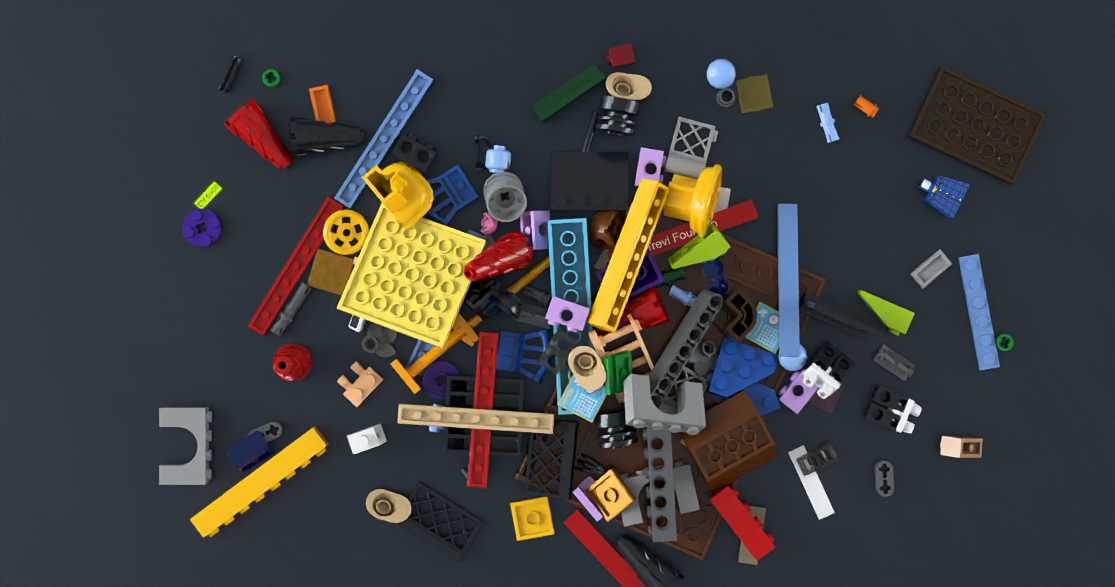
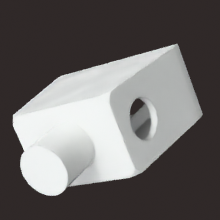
(366, 438)

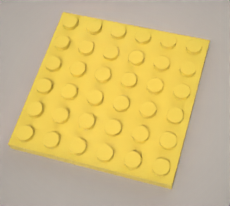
(411, 277)

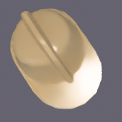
(628, 86)
(587, 367)
(388, 506)

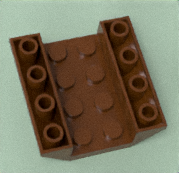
(731, 441)

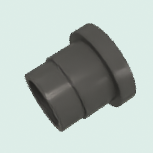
(722, 103)

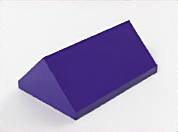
(647, 277)

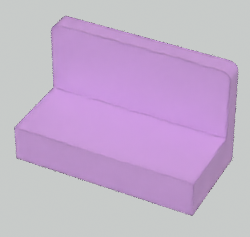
(581, 494)

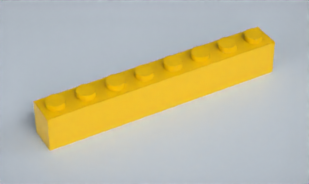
(628, 255)
(259, 481)

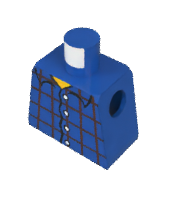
(944, 194)

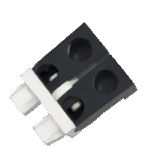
(826, 370)
(897, 413)

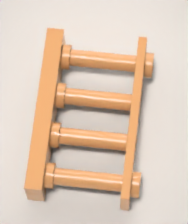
(600, 341)

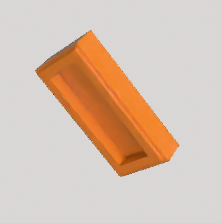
(322, 104)

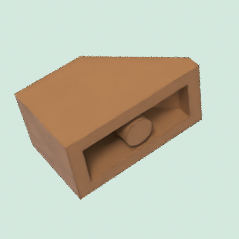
(961, 447)

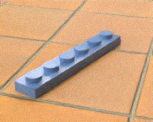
(979, 312)

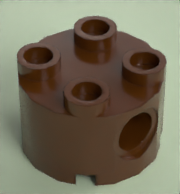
(606, 228)

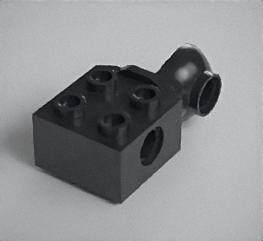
(490, 296)

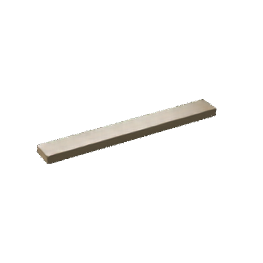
(475, 418)

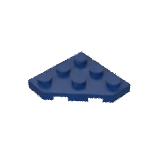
(740, 367)
(760, 395)

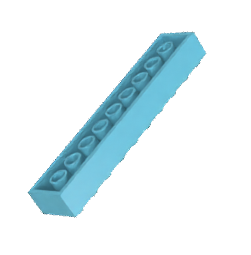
(569, 282)

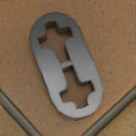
(263, 429)
(889, 477)

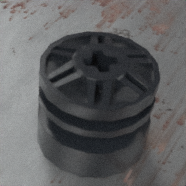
(617, 116)
(615, 430)

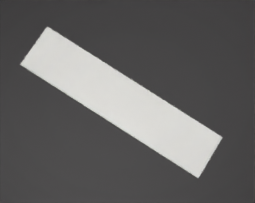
(812, 486)

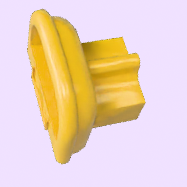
(401, 191)
(694, 198)

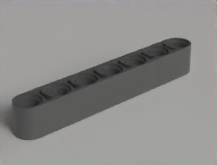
(683, 344)

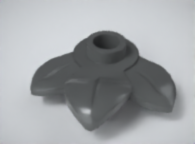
(382, 337)
(703, 360)

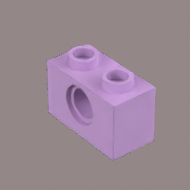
(646, 157)
(535, 228)
(579, 314)
(792, 401)

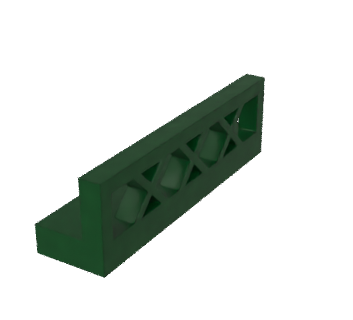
(568, 92)

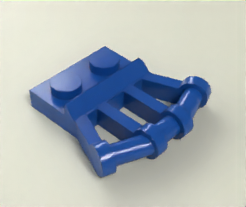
(458, 190)
(511, 353)

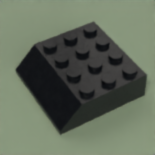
(507, 397)

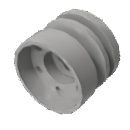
(504, 196)

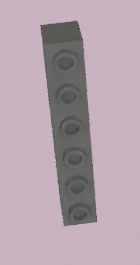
(668, 531)

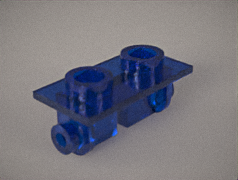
(715, 271)

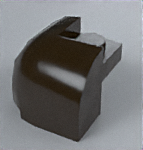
(736, 316)

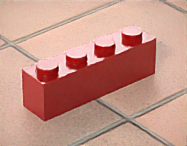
(741, 521)

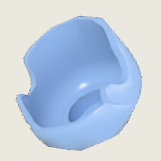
(721, 73)
(794, 363)

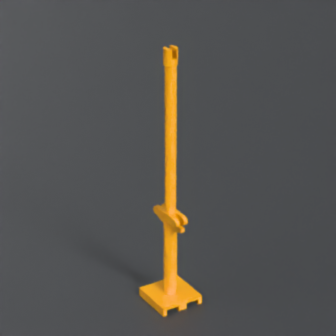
(462, 331)

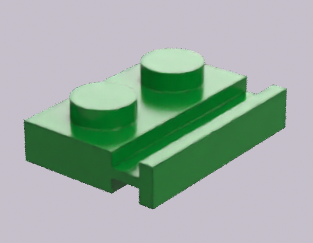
(617, 369)

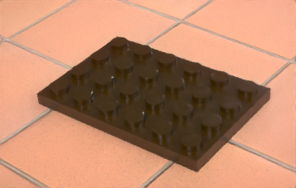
(977, 125)

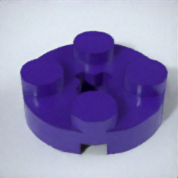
(206, 237)
(435, 370)

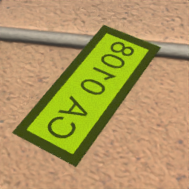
(208, 195)

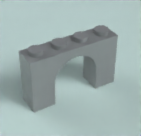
(642, 412)
(197, 470)
(683, 488)

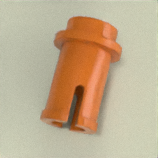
(866, 106)

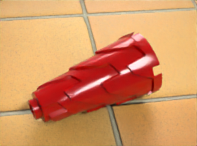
(257, 132)
(501, 257)
(646, 308)
(292, 362)

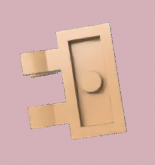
(363, 386)

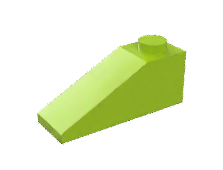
(700, 249)
(889, 314)

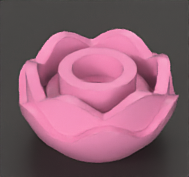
(488, 224)

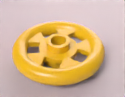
(330, 237)

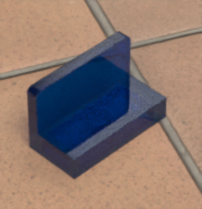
(250, 451)

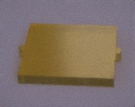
(754, 93)

